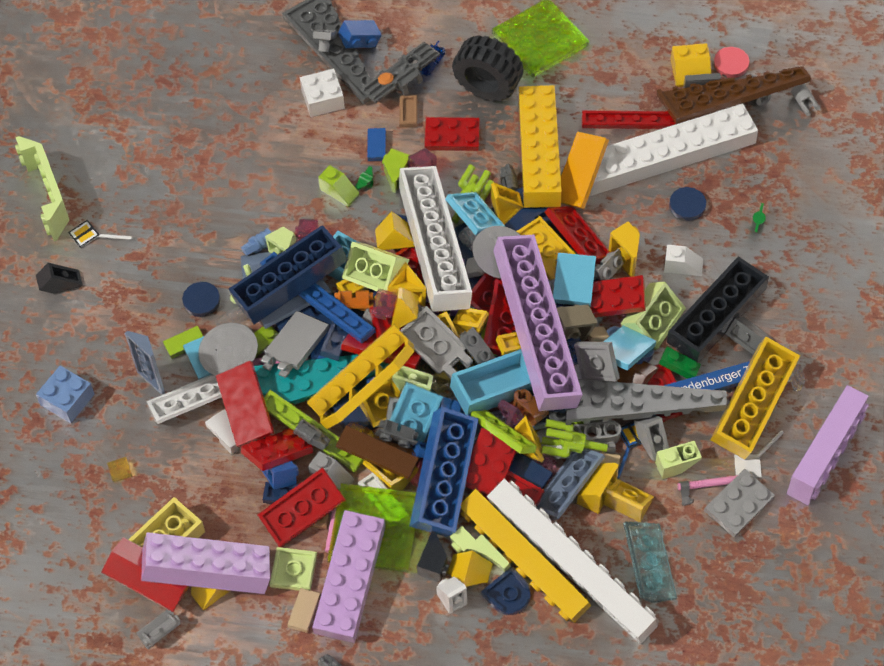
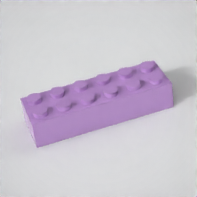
(828, 445)
(205, 563)
(349, 576)

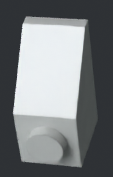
(682, 261)
(452, 594)

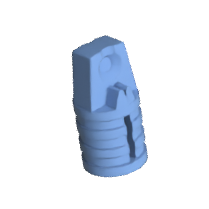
(256, 243)

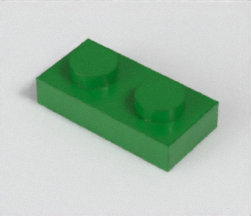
(679, 363)

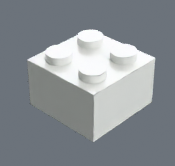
(322, 92)

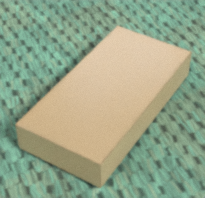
(304, 610)

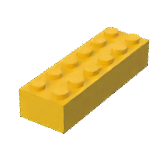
(755, 398)

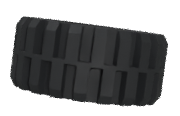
(487, 68)

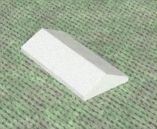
(184, 399)

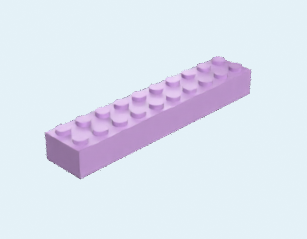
(537, 323)

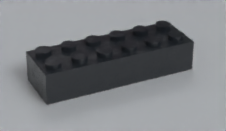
(716, 309)

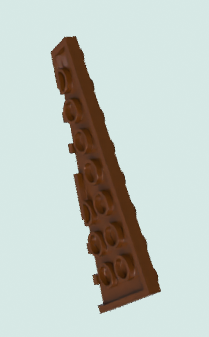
(721, 94)

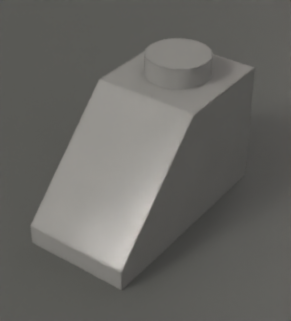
(651, 434)
(332, 467)

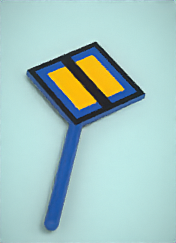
(631, 439)

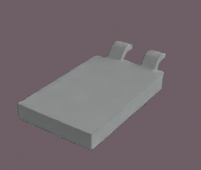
(294, 343)
(436, 343)

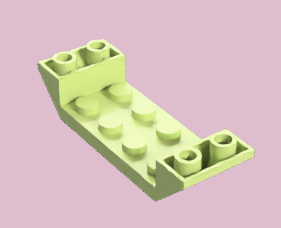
(34, 157)

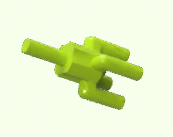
(471, 186)
(568, 440)

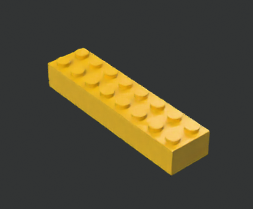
(539, 146)

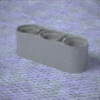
(600, 430)

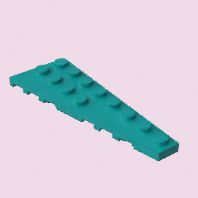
(306, 381)

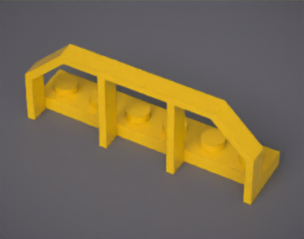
(357, 371)

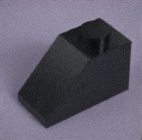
(58, 278)
(433, 561)

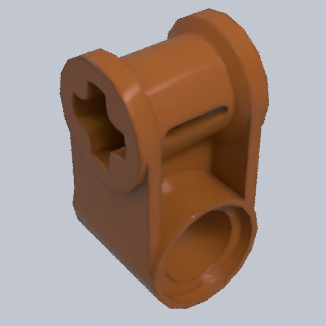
(528, 406)

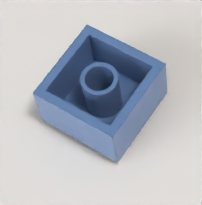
(65, 394)

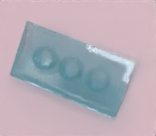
(650, 561)

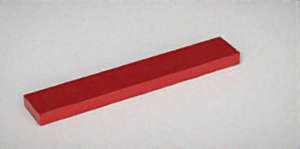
(626, 119)

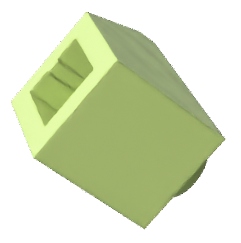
(677, 459)

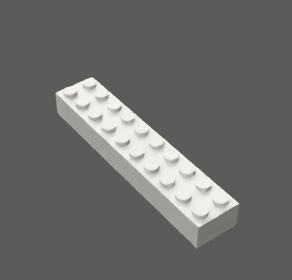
(675, 147)
(434, 239)
(572, 561)

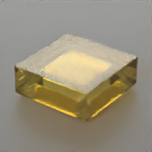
(119, 469)

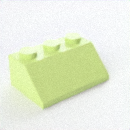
(371, 266)
(661, 313)

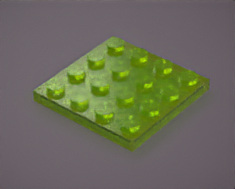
(541, 37)
(395, 509)

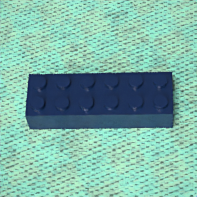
(288, 274)

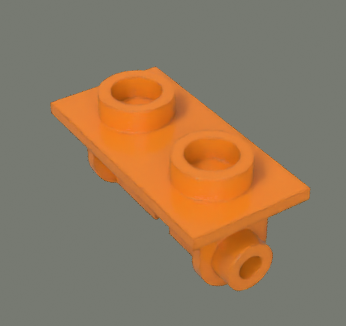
(362, 301)

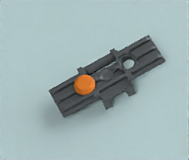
(400, 73)

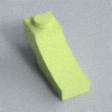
(465, 542)

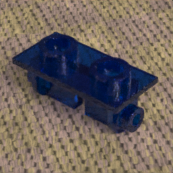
(427, 70)

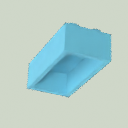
(490, 382)

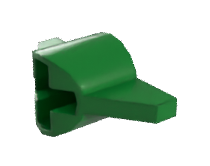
(365, 179)
(759, 217)

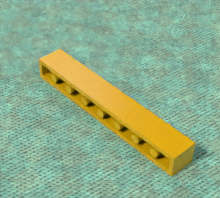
(525, 556)

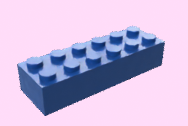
(444, 472)

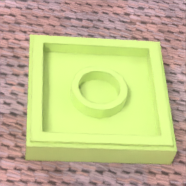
(293, 569)

